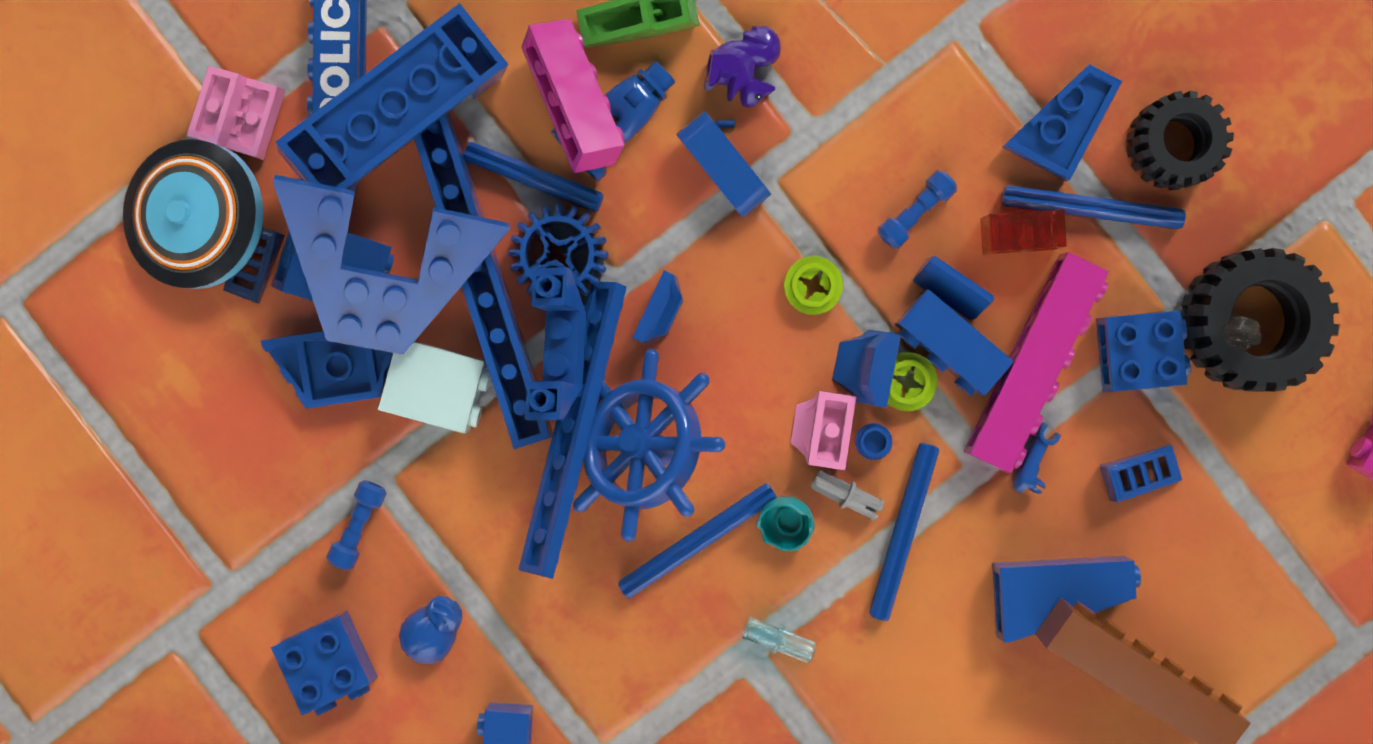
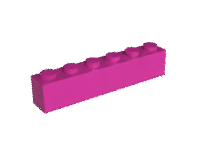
(1038, 359)

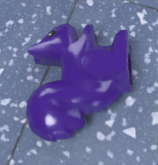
(736, 61)

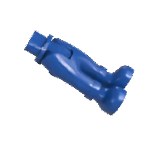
(634, 103)

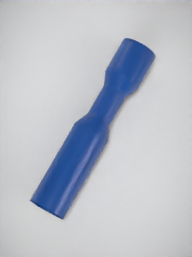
(725, 123)

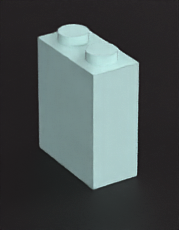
(436, 387)

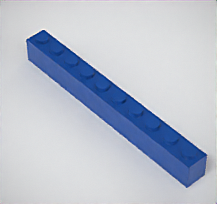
(485, 288)

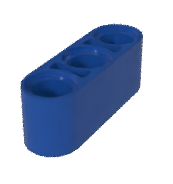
(723, 164)

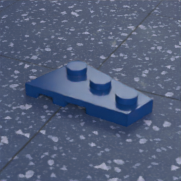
(1066, 124)

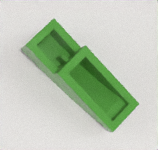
(634, 20)

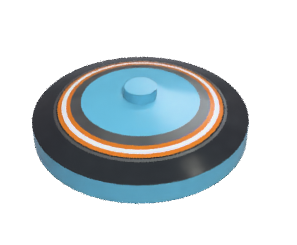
(193, 214)

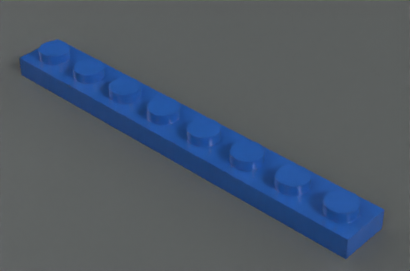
(572, 435)

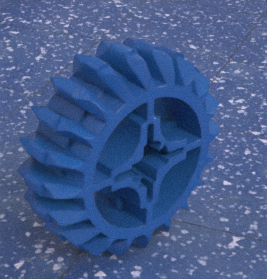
(572, 243)

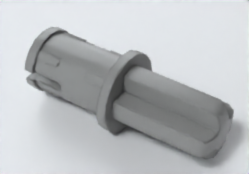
(847, 494)

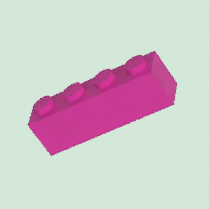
(572, 95)

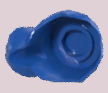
(431, 630)

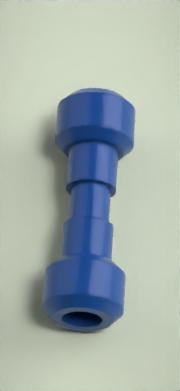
(938, 188)
(344, 552)

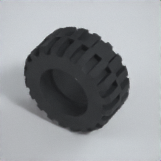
(1305, 310)

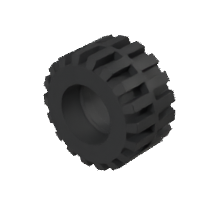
(1207, 131)

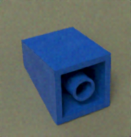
(357, 253)

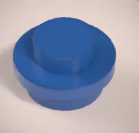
(873, 441)

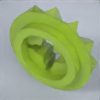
(829, 279)
(923, 374)

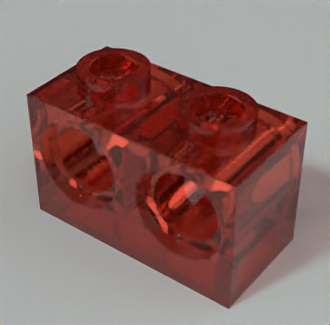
(1023, 232)

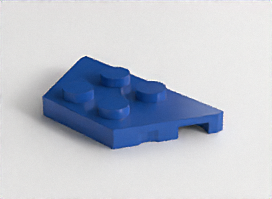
(329, 370)

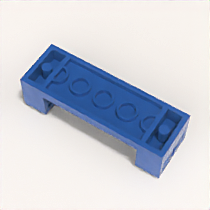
(393, 102)

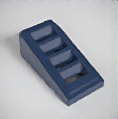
(269, 253)

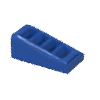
(1113, 481)

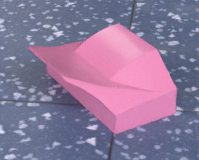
(824, 429)

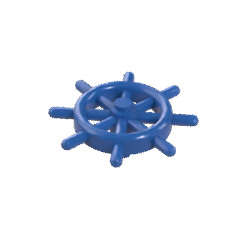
(643, 444)

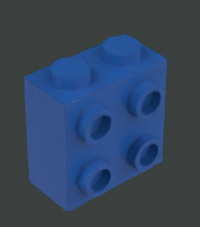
(1142, 351)
(325, 664)

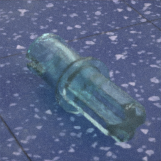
(779, 640)

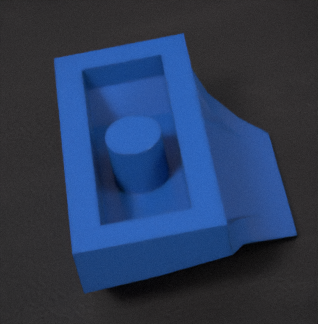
(660, 310)
(867, 366)

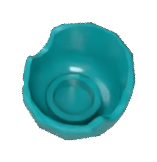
(786, 523)

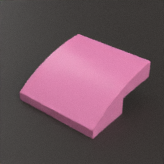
(236, 112)

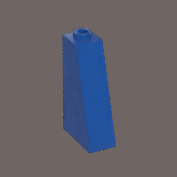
(1030, 589)

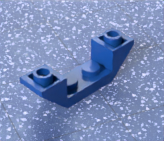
(564, 345)

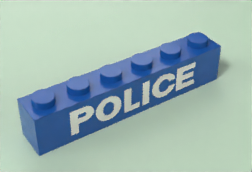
(338, 48)

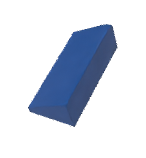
(953, 288)

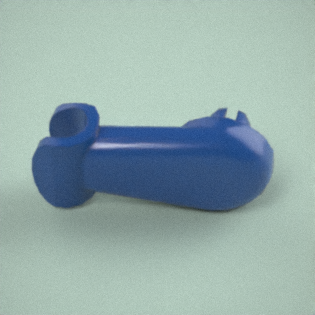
(1026, 474)

